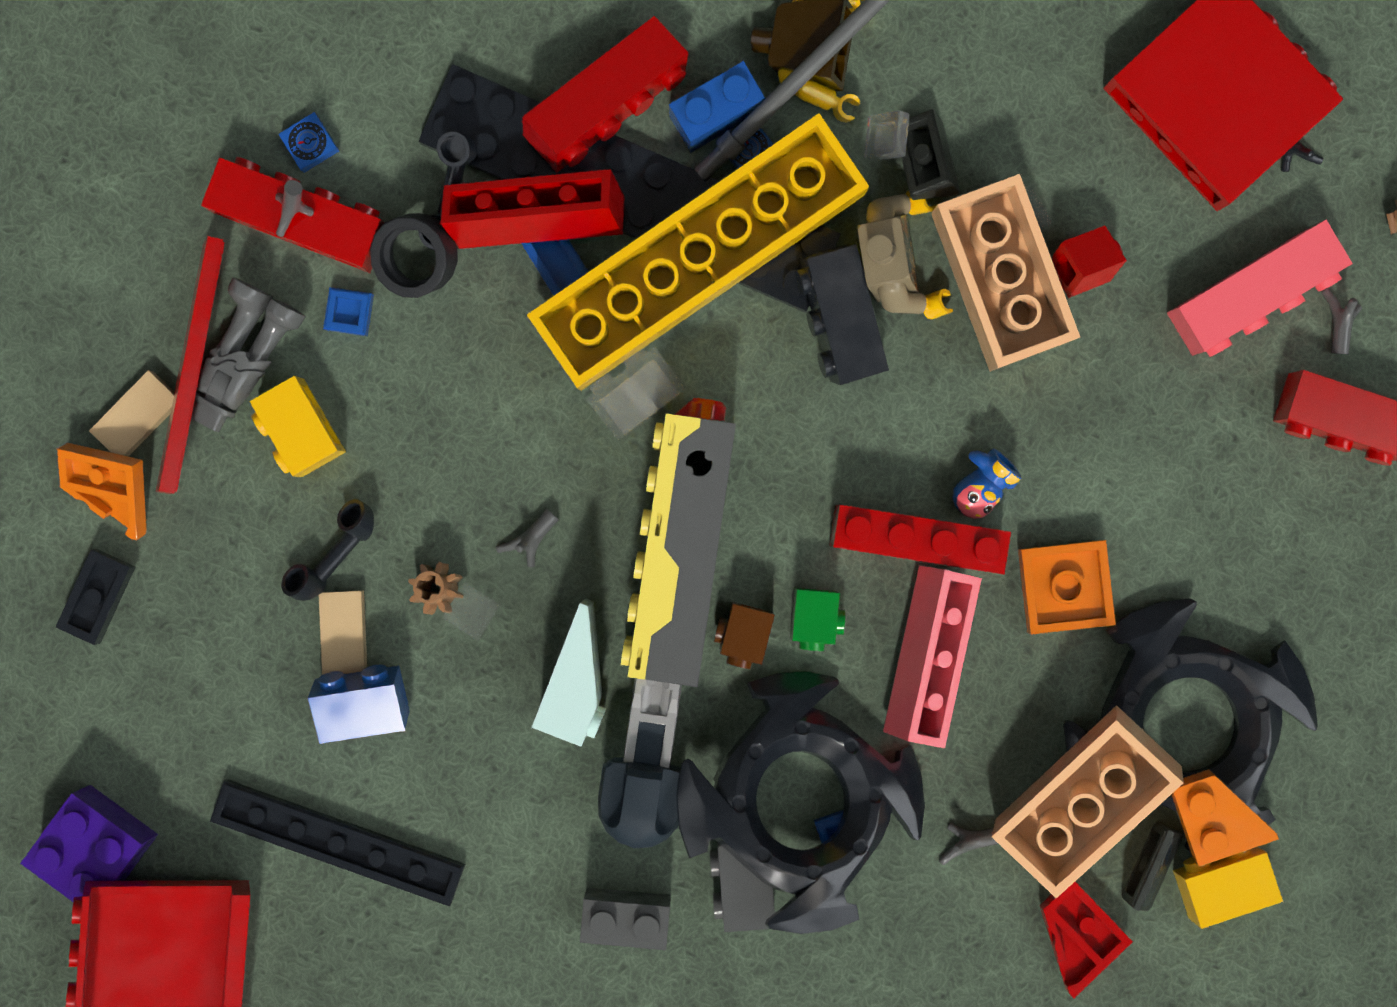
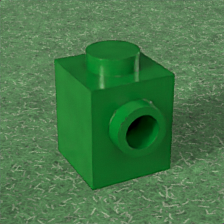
(816, 618)

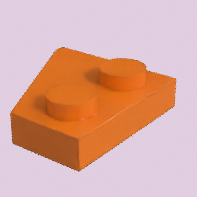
(106, 483)
(1217, 819)

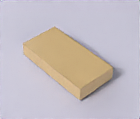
(135, 415)
(342, 631)

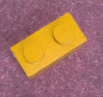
(296, 427)
(1227, 887)

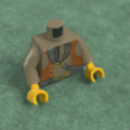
(890, 257)

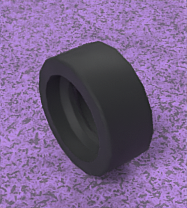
(386, 268)

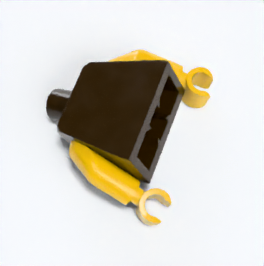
(796, 33)

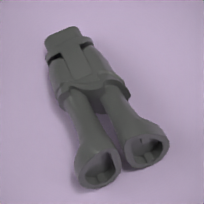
(231, 373)

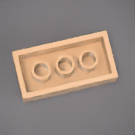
(1004, 272)
(1087, 801)

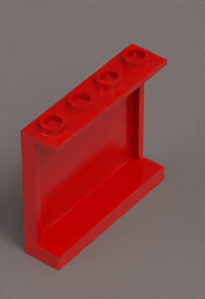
(1223, 95)
(160, 944)

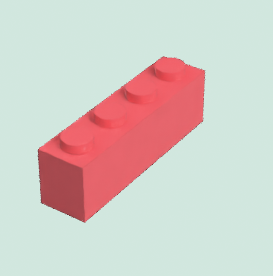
(1260, 288)
(932, 656)

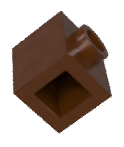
(744, 635)

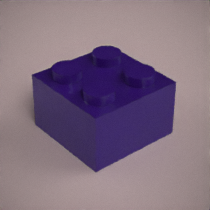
(88, 842)

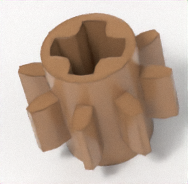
(447, 593)

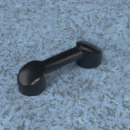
(456, 151)
(304, 583)

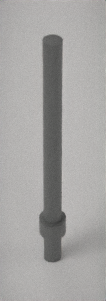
(732, 142)

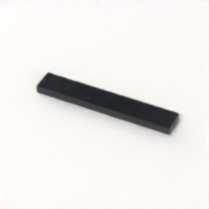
(337, 842)

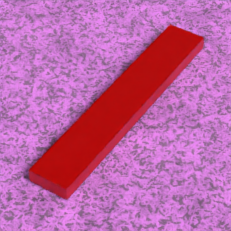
(190, 365)

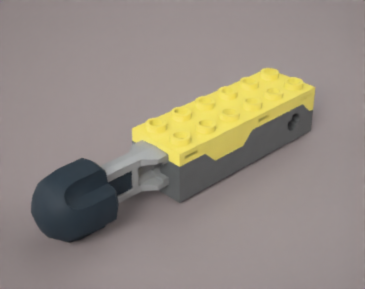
(669, 618)

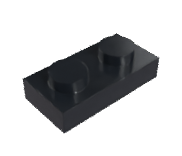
(95, 596)

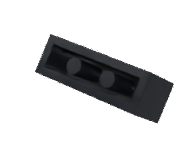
(841, 314)

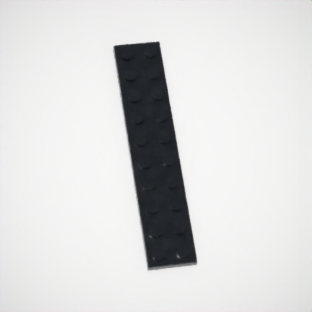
(650, 182)

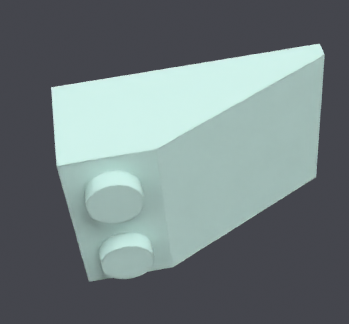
(575, 689)

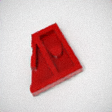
(1081, 937)

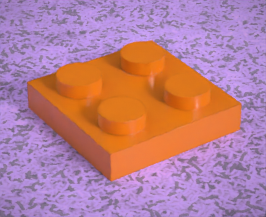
(1066, 587)

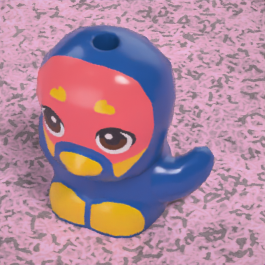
(983, 488)

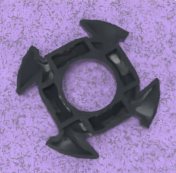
(1253, 690)
(870, 790)

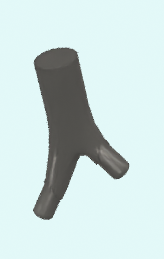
(291, 204)
(1342, 320)
(531, 537)
(968, 841)

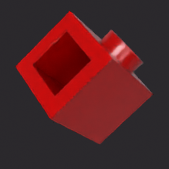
(1087, 261)

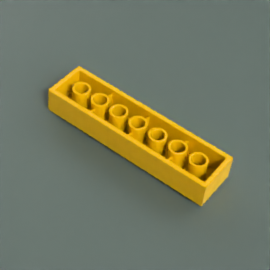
(699, 252)

